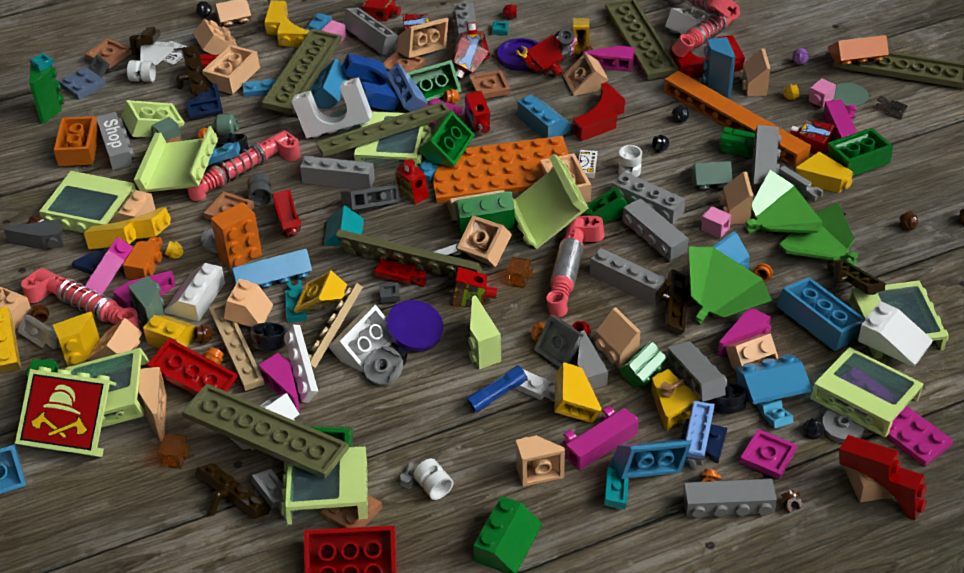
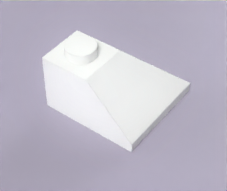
(156, 52)

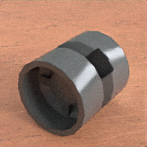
(259, 189)

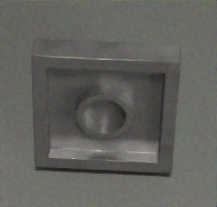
(558, 341)

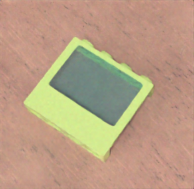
(398, 146)
(86, 201)
(911, 301)
(125, 371)
(865, 391)
(341, 488)

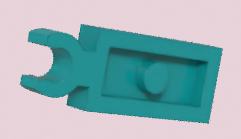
(292, 296)
(615, 488)

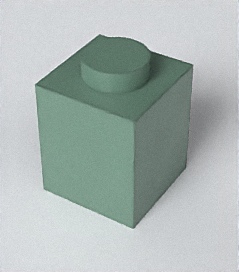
(167, 127)

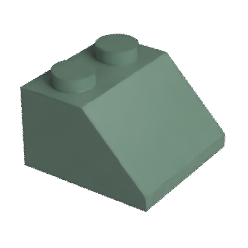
(711, 174)
(146, 298)

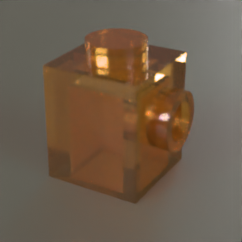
(518, 272)
(173, 451)

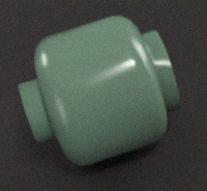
(225, 124)

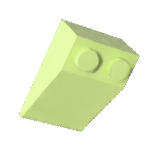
(141, 115)
(484, 337)

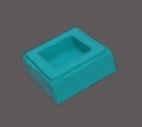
(500, 28)
(41, 62)

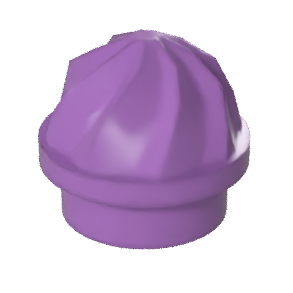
(800, 56)

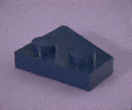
(205, 104)
(90, 261)
(715, 440)

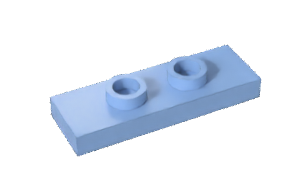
(699, 428)

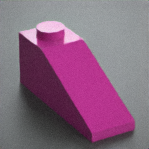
(614, 58)
(109, 266)
(122, 294)
(750, 324)
(278, 375)

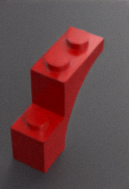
(286, 213)

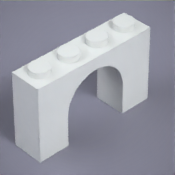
(316, 123)

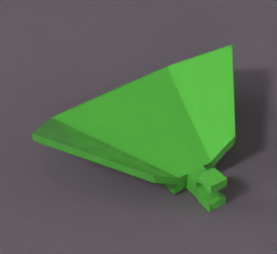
(781, 208)
(829, 243)
(722, 284)

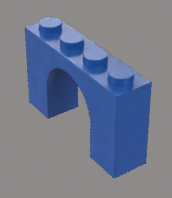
(379, 90)

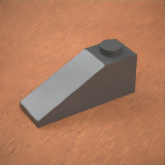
(370, 196)
(37, 235)

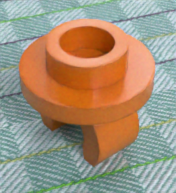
(709, 475)

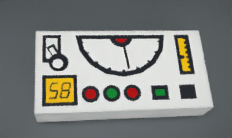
(588, 162)

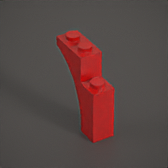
(602, 116)
(884, 467)

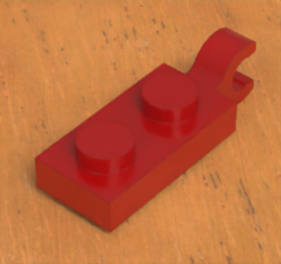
(400, 272)

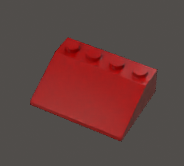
(351, 550)

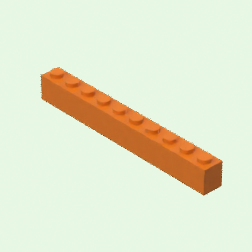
(731, 115)

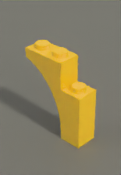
(278, 24)
(128, 230)

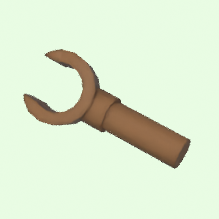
(668, 389)

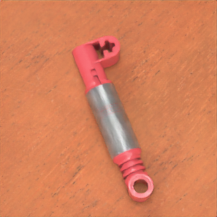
(569, 259)

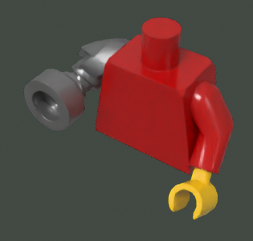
(547, 55)

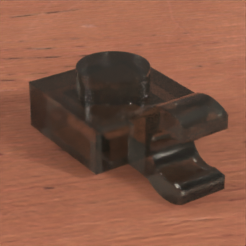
(892, 108)

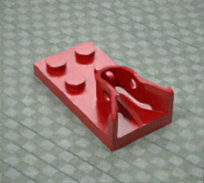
(190, 369)

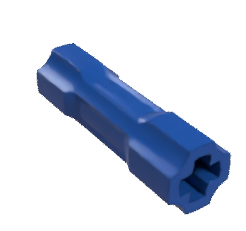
(484, 397)

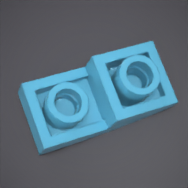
(775, 413)

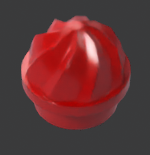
(510, 11)
(581, 325)

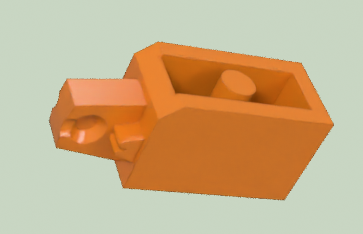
(143, 259)

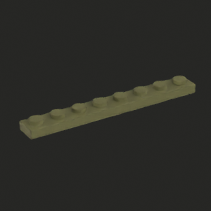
(382, 129)

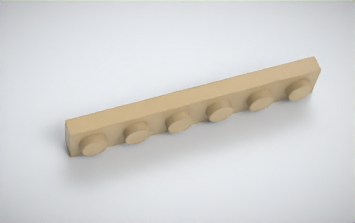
(334, 322)
(237, 348)

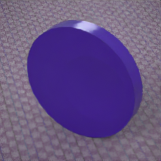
(507, 53)
(414, 326)

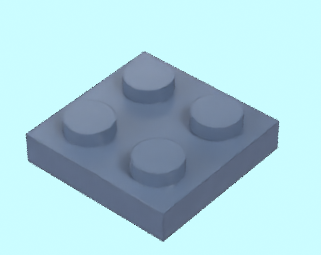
(82, 83)

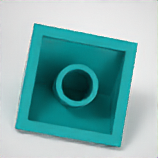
(345, 220)

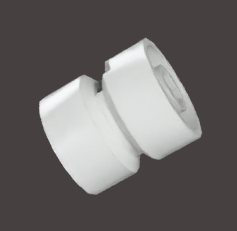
(138, 71)
(630, 160)
(433, 479)

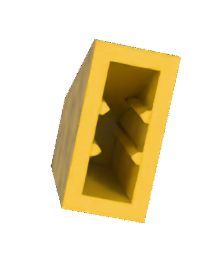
(581, 33)
(825, 173)
(574, 394)
(678, 406)

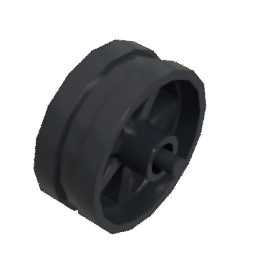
(233, 138)
(268, 336)
(733, 400)

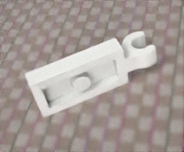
(537, 387)

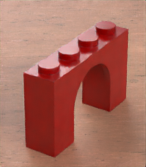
(693, 65)

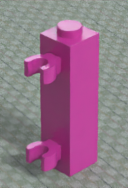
(840, 116)
(600, 439)

